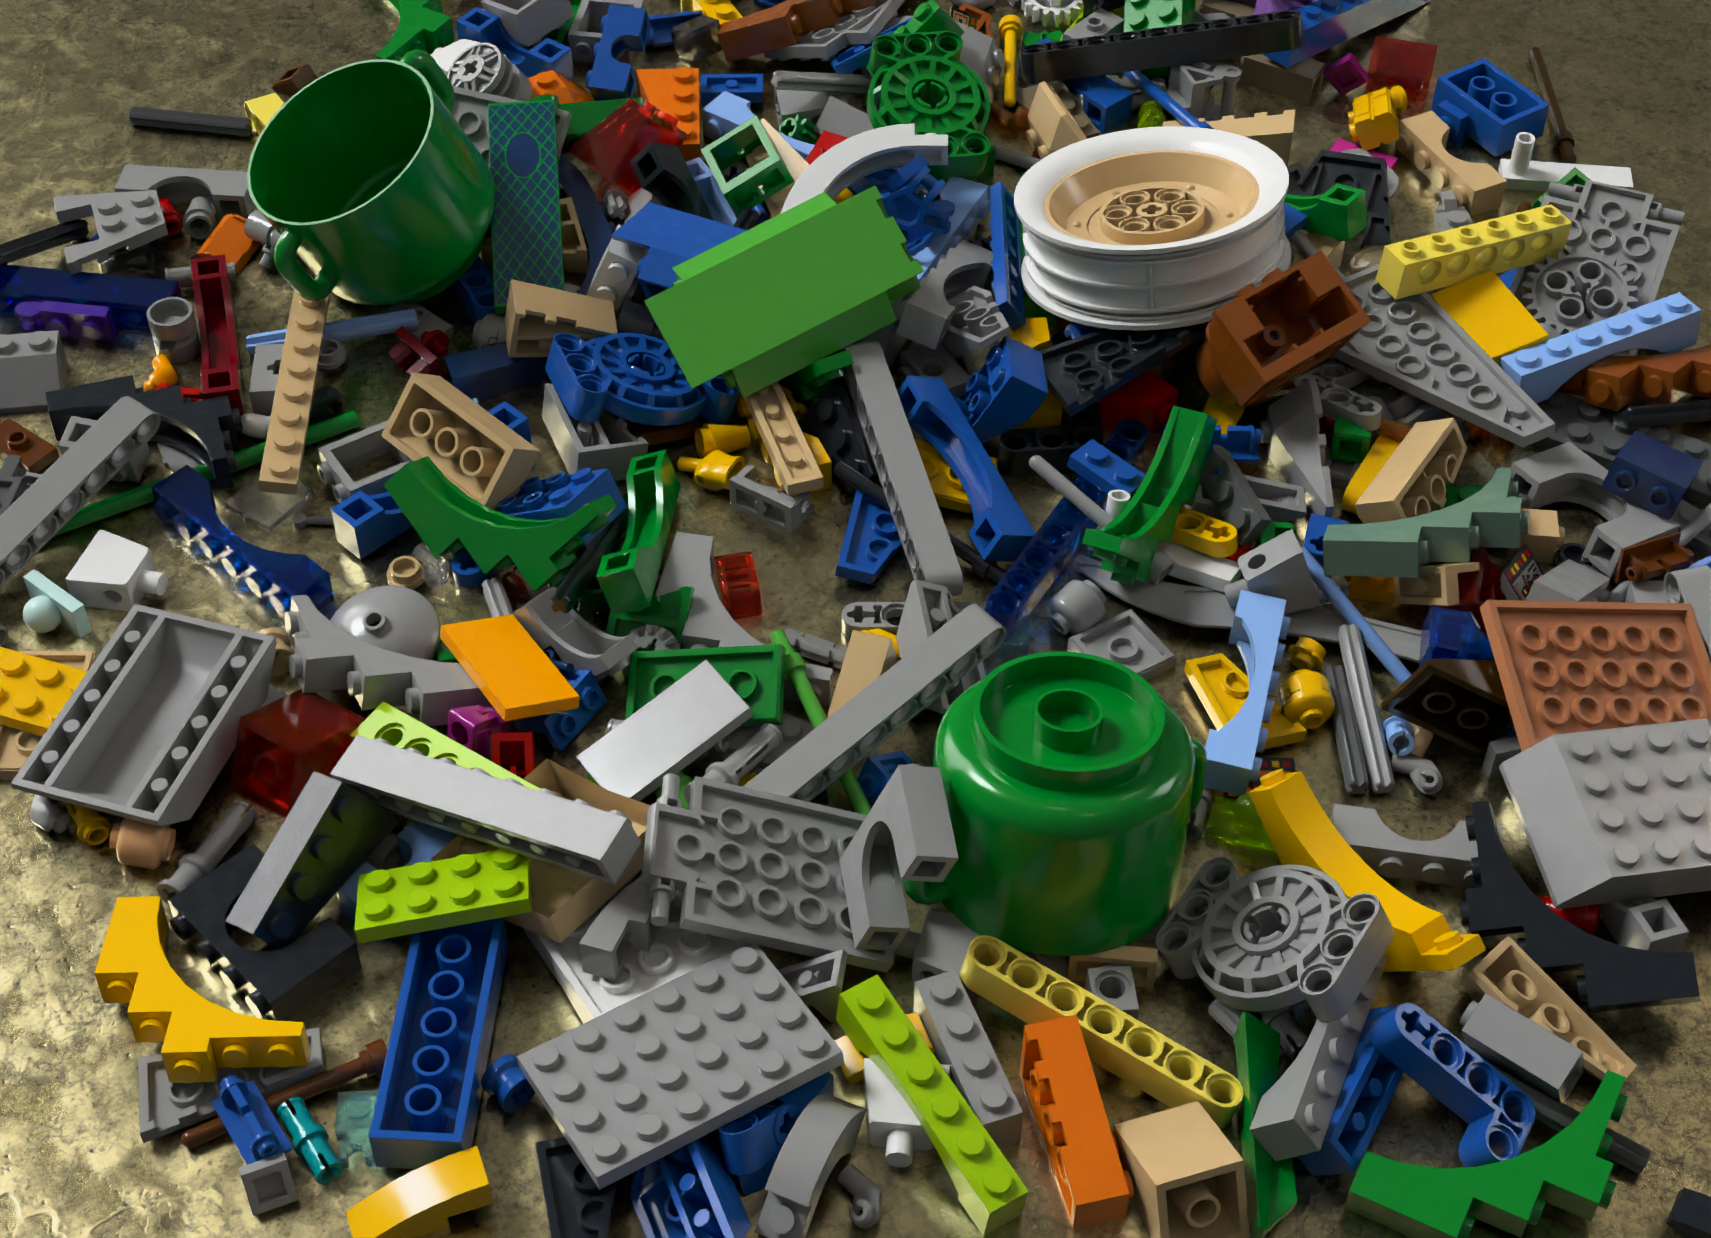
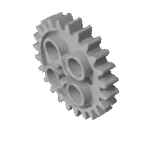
(1606, 287)

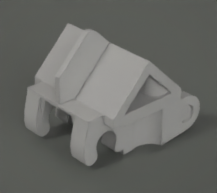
(1192, 85)

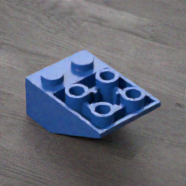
(1004, 389)
(562, 496)

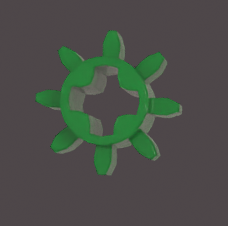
(799, 129)

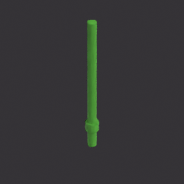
(795, 671)

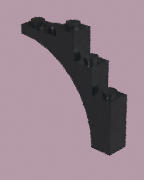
(199, 427)
(1614, 974)

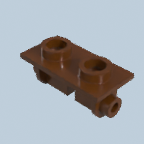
(1652, 558)

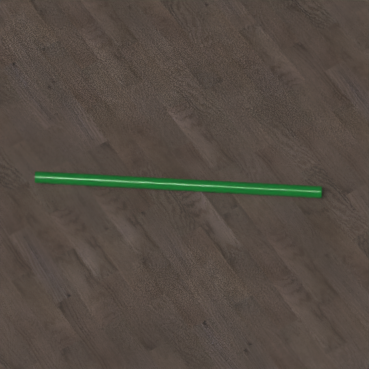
(244, 458)

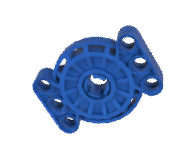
(633, 380)

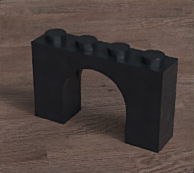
(273, 981)

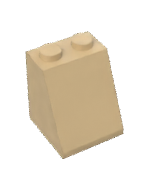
(1184, 1174)

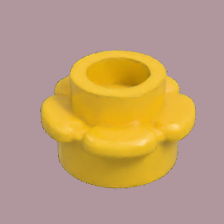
(1307, 654)

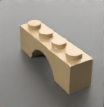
(1474, 184)

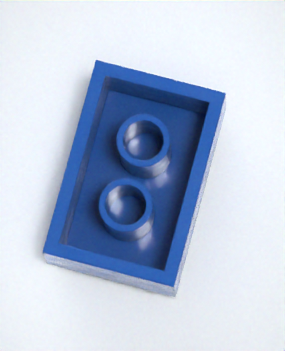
(1495, 105)

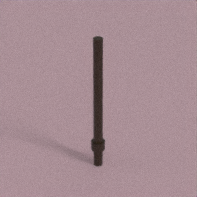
(1563, 138)

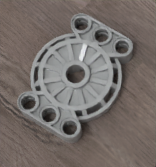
(1275, 938)

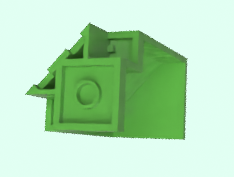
(786, 292)

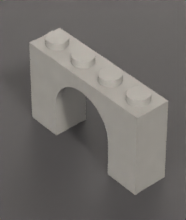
(1573, 476)
(899, 840)

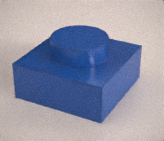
(1455, 119)

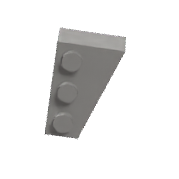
(590, 444)

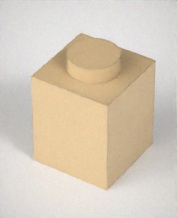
(1543, 536)

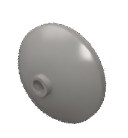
(406, 619)

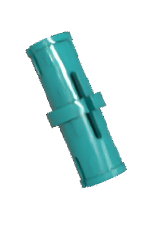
(310, 1140)

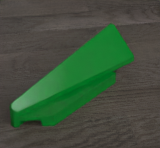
(1268, 1182)

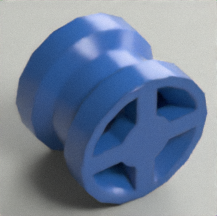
(507, 1083)

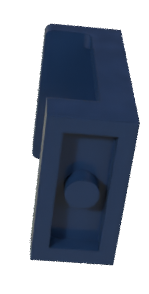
(1651, 474)

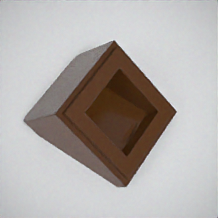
(294, 80)

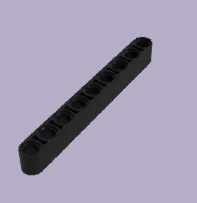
(1161, 47)

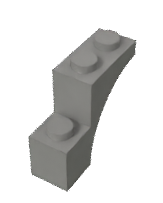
(574, 637)

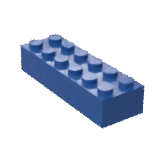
(439, 1044)

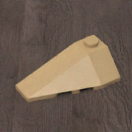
(1523, 986)

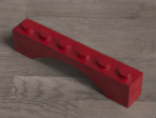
(217, 330)

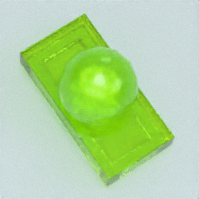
(1237, 822)

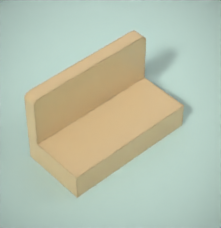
(1435, 584)
(1138, 954)

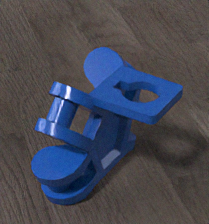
(911, 211)

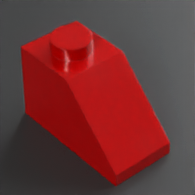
(1141, 399)

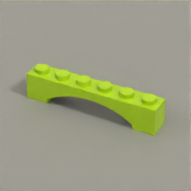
(976, 1165)

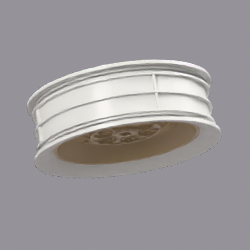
(1151, 226)

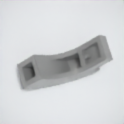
(810, 1152)

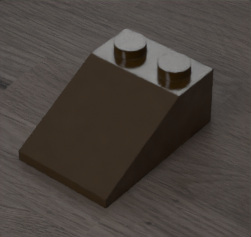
(1455, 701)

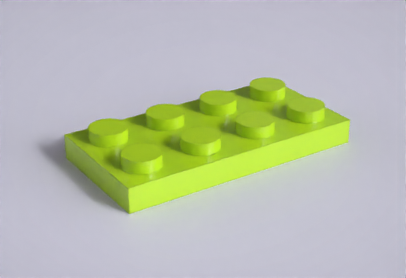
(442, 894)

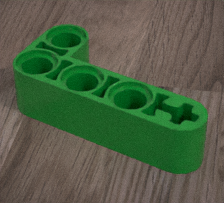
(585, 114)

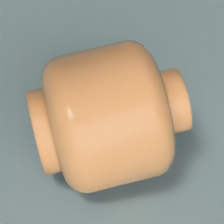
(142, 843)

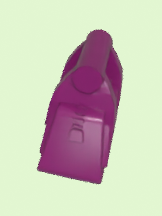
(473, 727)

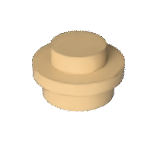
(405, 572)

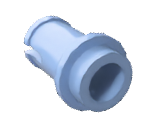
(1398, 735)

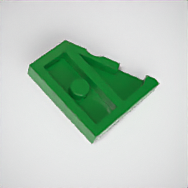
(665, 611)

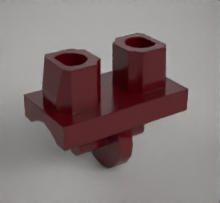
(433, 345)

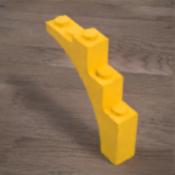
(164, 1009)

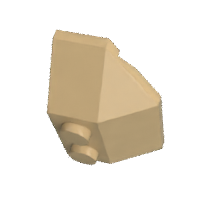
(1051, 122)

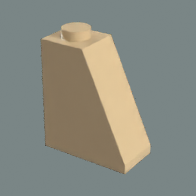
(864, 662)

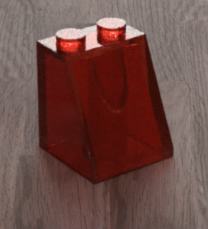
(623, 136)
(286, 744)

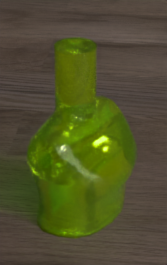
(1151, 115)

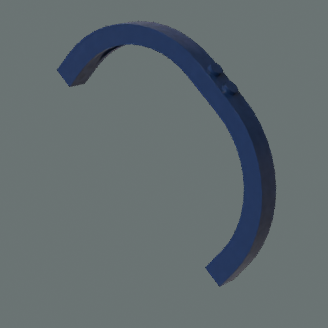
(489, 370)

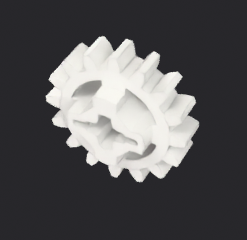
(1052, 11)

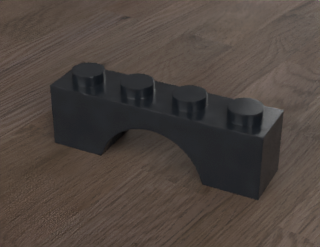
(667, 177)

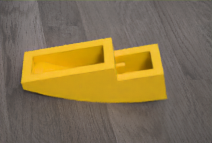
(423, 1198)

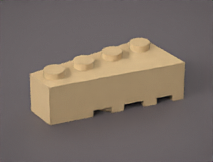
(1415, 474)

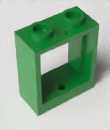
(769, 173)

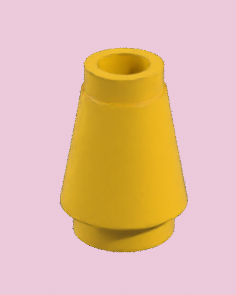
(721, 437)

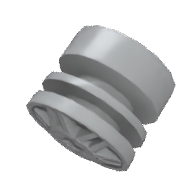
(490, 72)

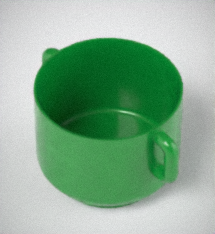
(373, 184)
(1064, 804)

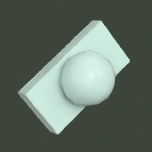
(52, 606)

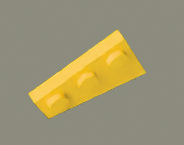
(1224, 691)

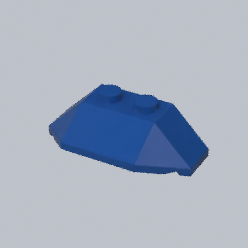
(689, 1195)

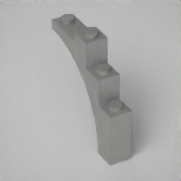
(708, 621)
(336, 660)

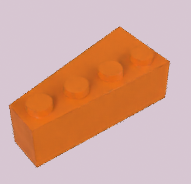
(679, 95)
(1073, 1122)

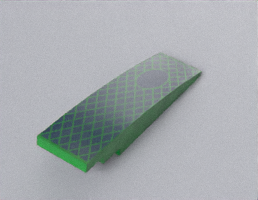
(527, 197)

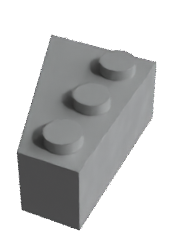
(1570, 583)

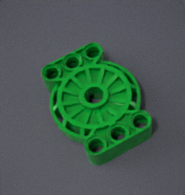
(925, 73)

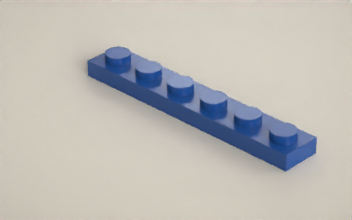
(1006, 256)

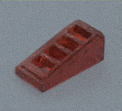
(739, 588)

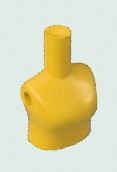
(713, 470)

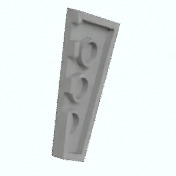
(173, 1106)

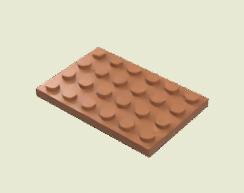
(1597, 665)

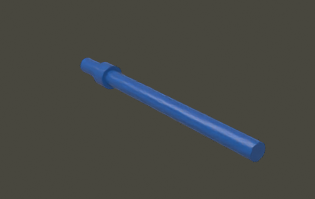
(1165, 100)

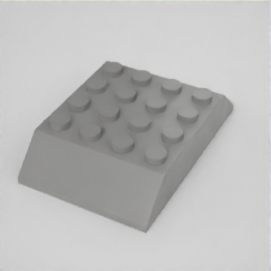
(152, 718)
(1617, 811)

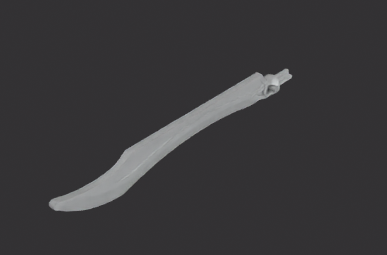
(1210, 609)

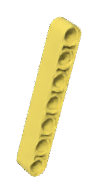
(1122, 1033)

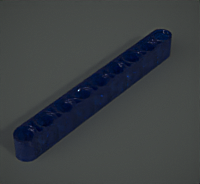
(1057, 539)

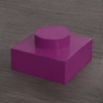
(1346, 74)

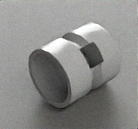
(174, 329)

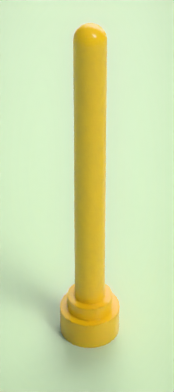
(1010, 31)

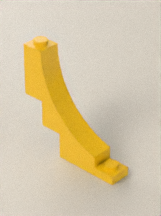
(1308, 838)

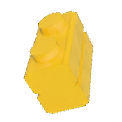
(1374, 119)

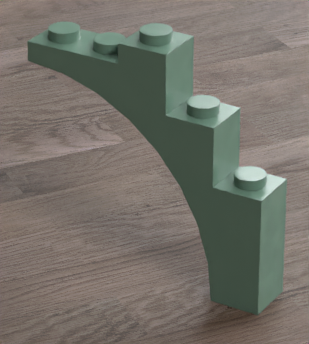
(1446, 535)

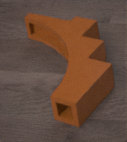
(781, 25)
(1653, 378)

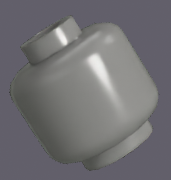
(1077, 607)

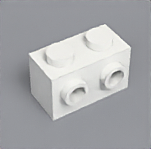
(616, 272)

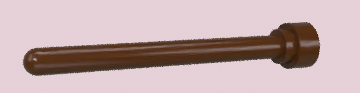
(369, 1062)

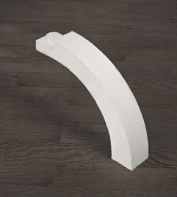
(864, 155)

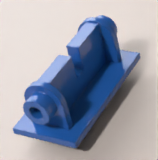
(661, 27)
(1239, 441)
(249, 1120)

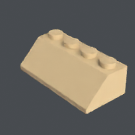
(460, 439)

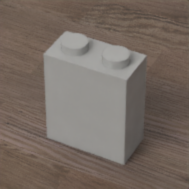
(1522, 1047)

